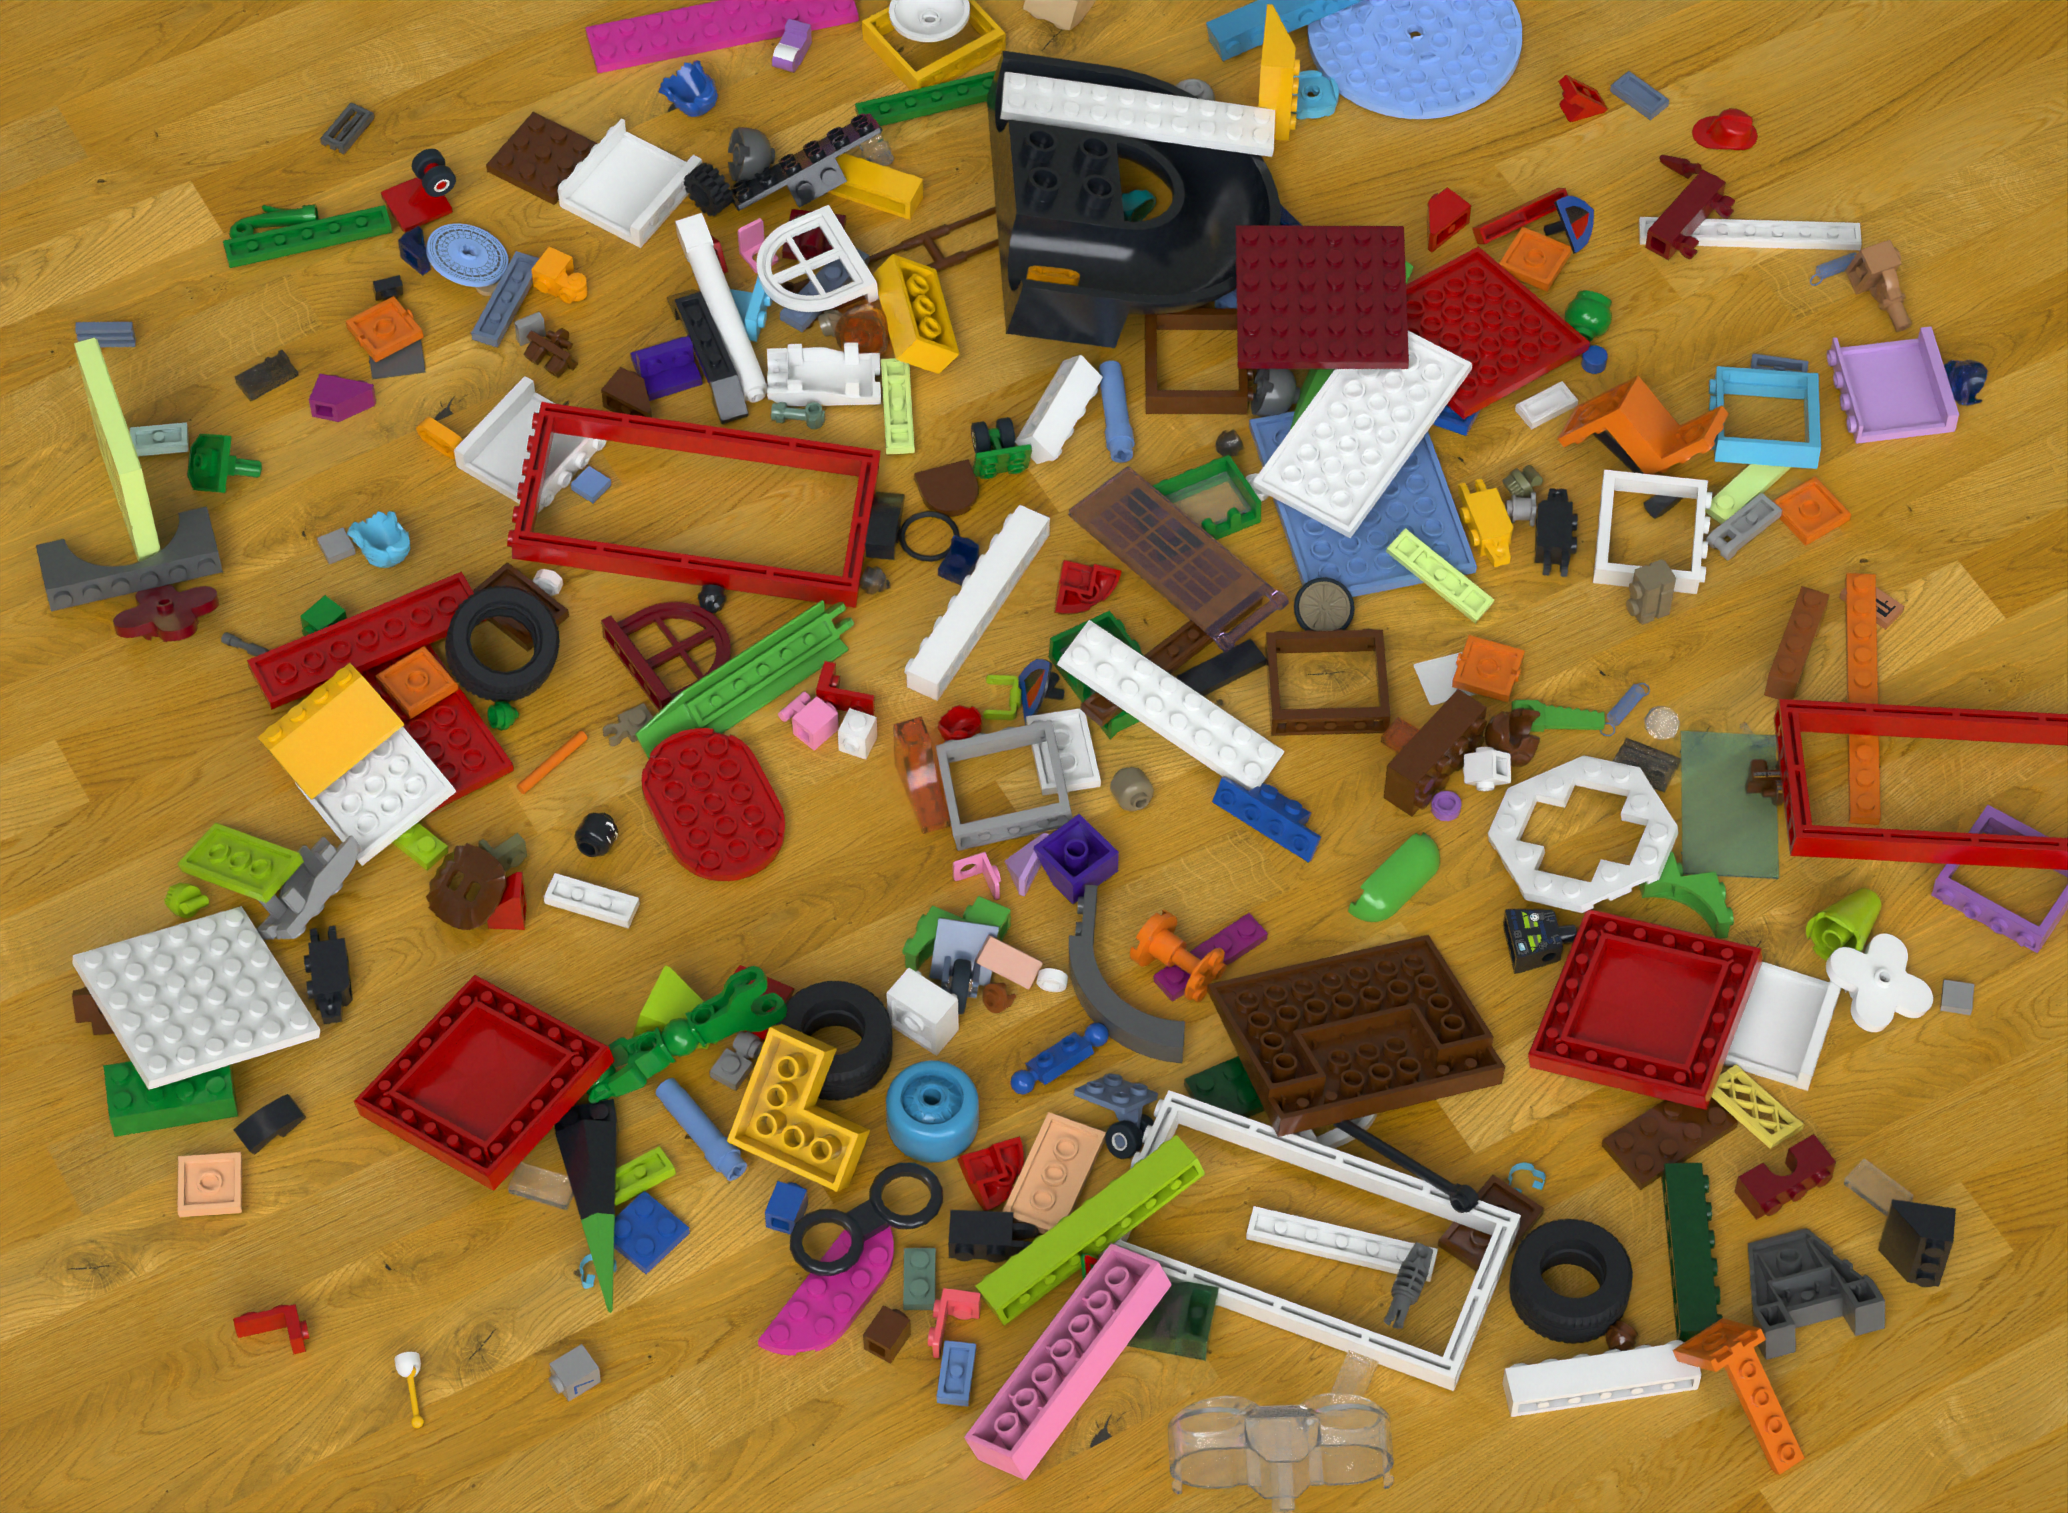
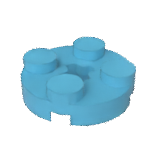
(1320, 105)

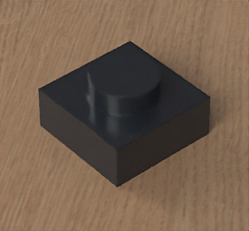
(387, 288)

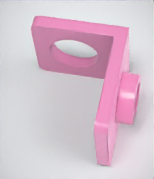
(750, 240)
(981, 865)

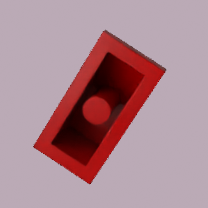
(1445, 217)
(513, 906)

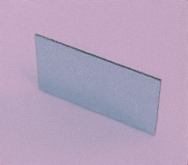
(1720, 822)

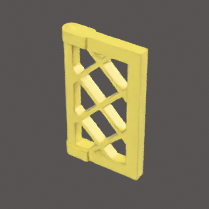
(1754, 1124)

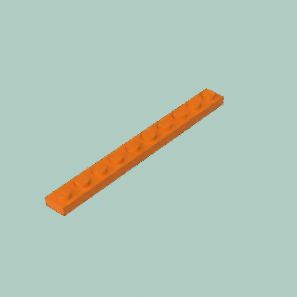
(1862, 688)

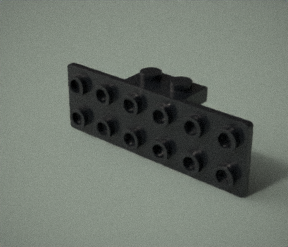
(811, 170)

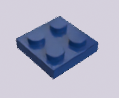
(647, 1232)

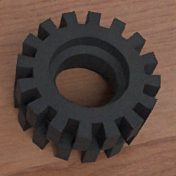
(708, 189)

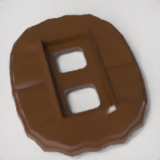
(477, 867)

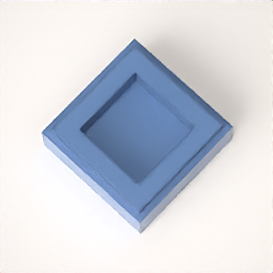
(590, 484)

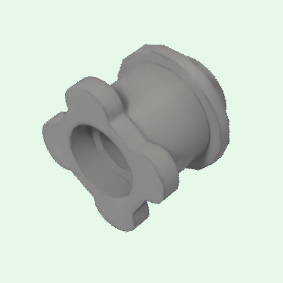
(1522, 508)

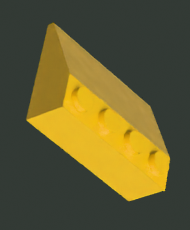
(1278, 74)
(330, 731)

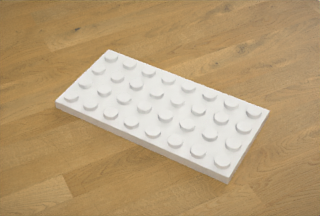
(1360, 435)

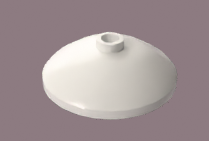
(929, 18)

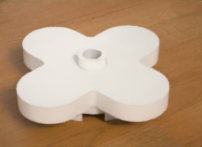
(1879, 982)

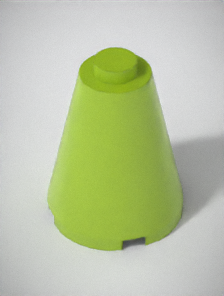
(1844, 923)

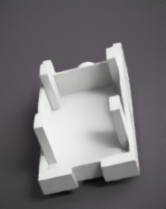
(823, 376)

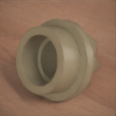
(829, 321)

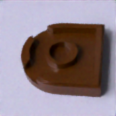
(948, 488)

